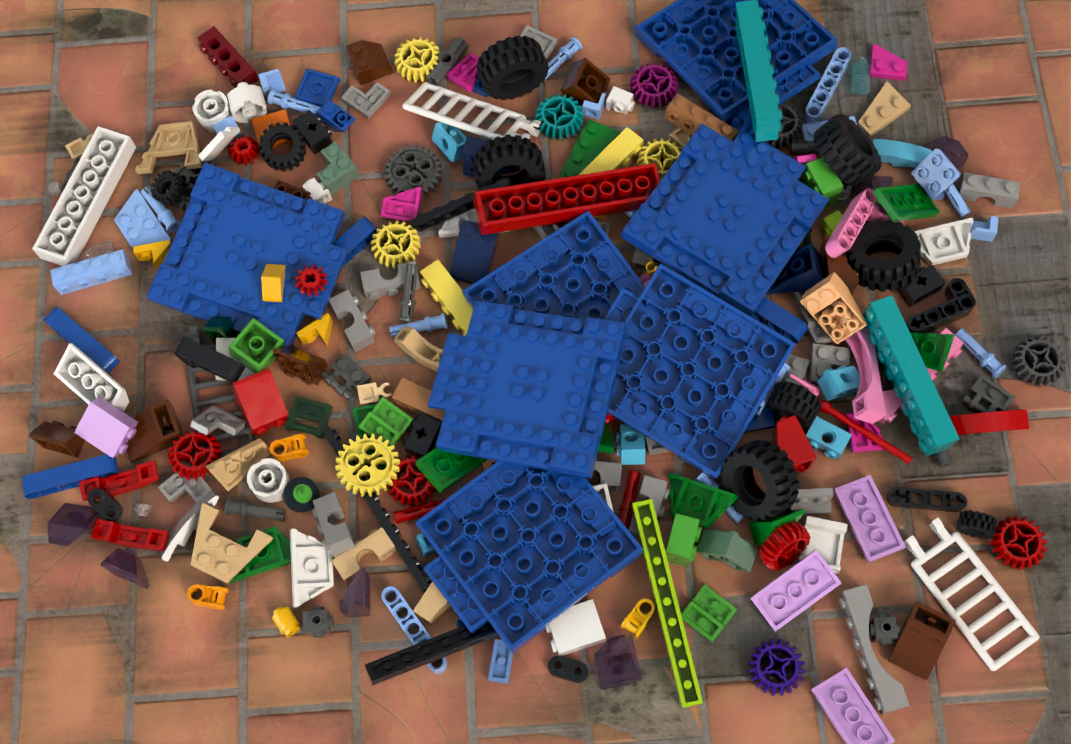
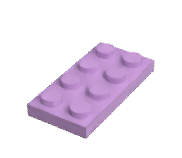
(869, 519)
(795, 590)
(851, 710)

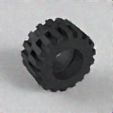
(282, 132)
(794, 400)

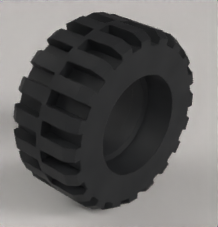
(512, 67)
(847, 150)
(505, 152)
(885, 273)
(776, 472)

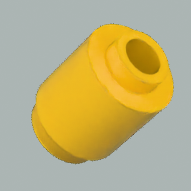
(285, 621)

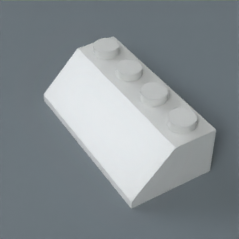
(89, 379)

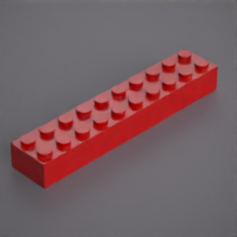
(564, 198)

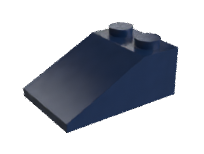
(468, 153)
(473, 253)
(800, 272)

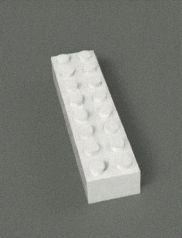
(84, 197)

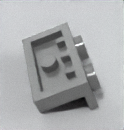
(814, 501)

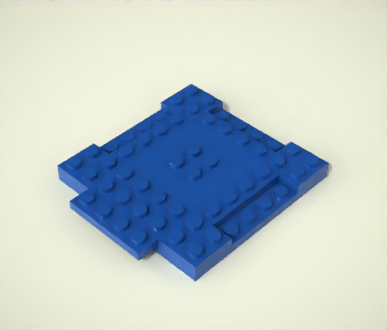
(704, 50)
(727, 216)
(229, 239)
(565, 274)
(691, 368)
(528, 388)
(523, 548)

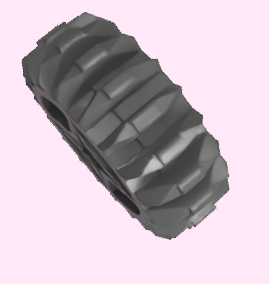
(790, 121)
(1025, 353)

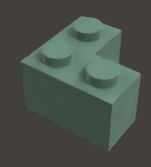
(339, 170)
(727, 548)

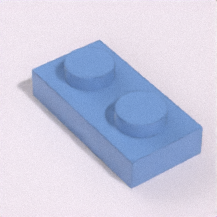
(500, 663)

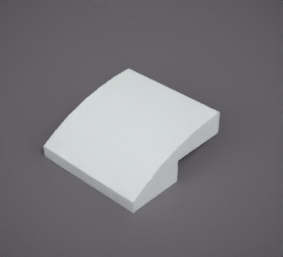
(216, 146)

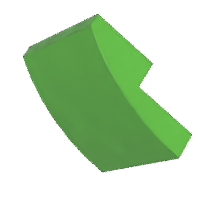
(386, 421)
(708, 613)

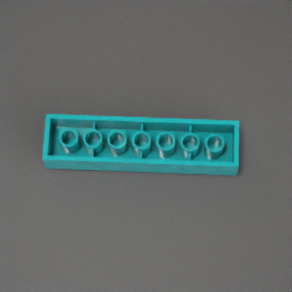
(758, 71)
(909, 377)

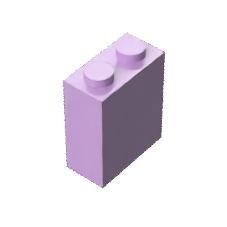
(106, 427)

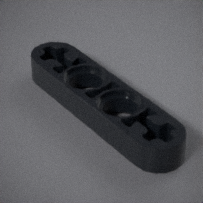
(926, 496)

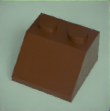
(368, 61)
(585, 82)
(58, 438)

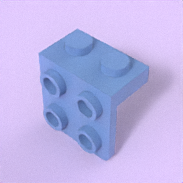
(936, 174)

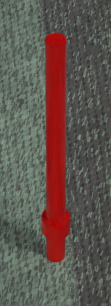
(827, 408)

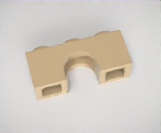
(376, 543)

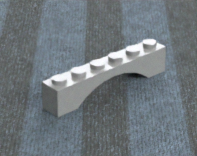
(887, 691)

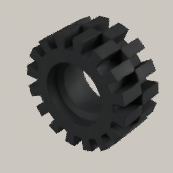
(175, 191)
(976, 524)

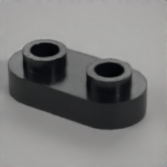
(107, 503)
(567, 670)

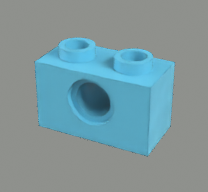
(449, 140)
(839, 382)
(838, 437)
(631, 446)

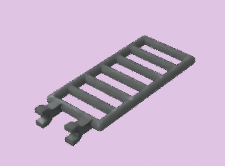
(197, 404)

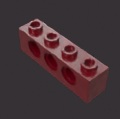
(219, 51)

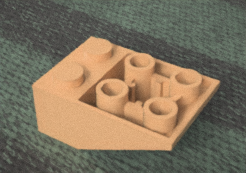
(834, 308)

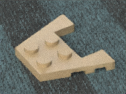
(171, 141)
(219, 555)

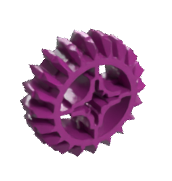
(649, 90)

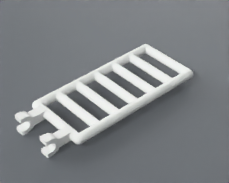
(520, 122)
(946, 540)

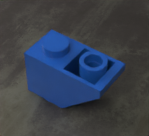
(335, 117)

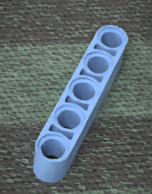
(828, 79)
(409, 621)

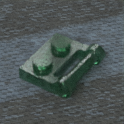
(310, 411)

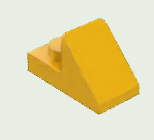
(153, 250)
(317, 328)

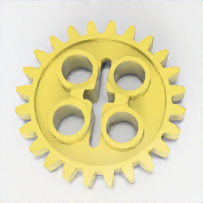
(378, 478)

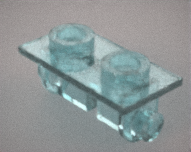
(860, 77)

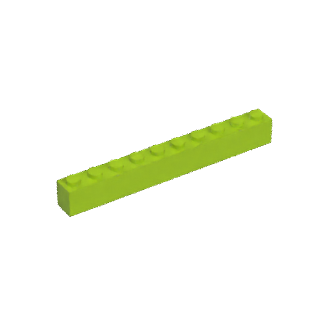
(667, 604)

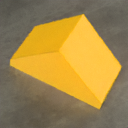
(273, 282)

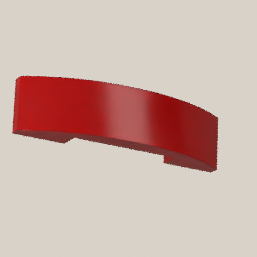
(990, 422)
(122, 482)
(129, 536)

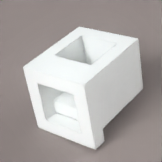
(620, 101)
(317, 190)

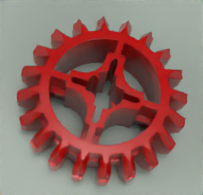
(180, 453)
(405, 483)
(784, 545)
(1022, 559)

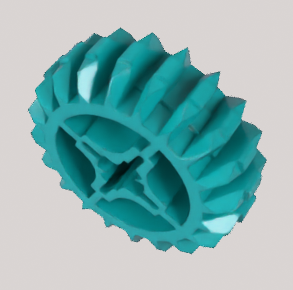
(552, 110)

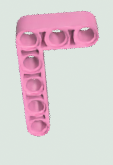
(861, 208)

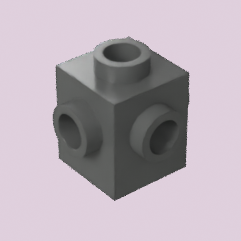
(311, 620)
(879, 634)

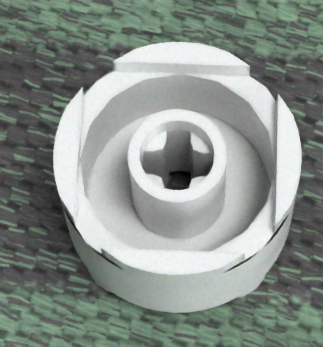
(246, 102)
(211, 108)
(264, 471)

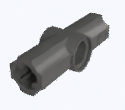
(451, 54)

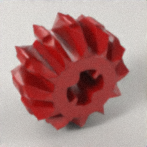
(244, 150)
(312, 274)

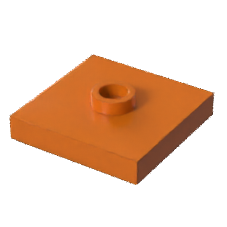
(262, 122)

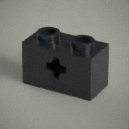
(313, 132)
(922, 286)
(422, 425)

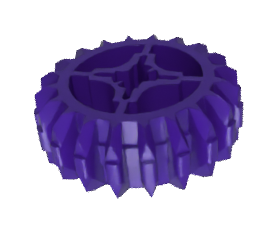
(772, 658)

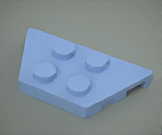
(139, 222)

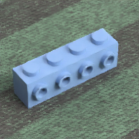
(91, 272)

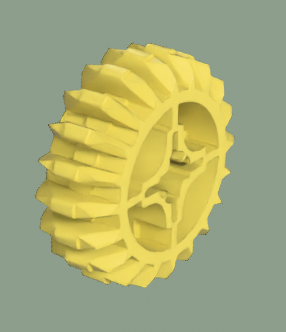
(419, 55)
(666, 150)
(400, 236)

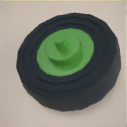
(300, 494)

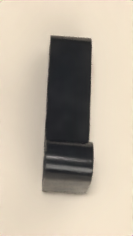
(937, 312)
(200, 356)

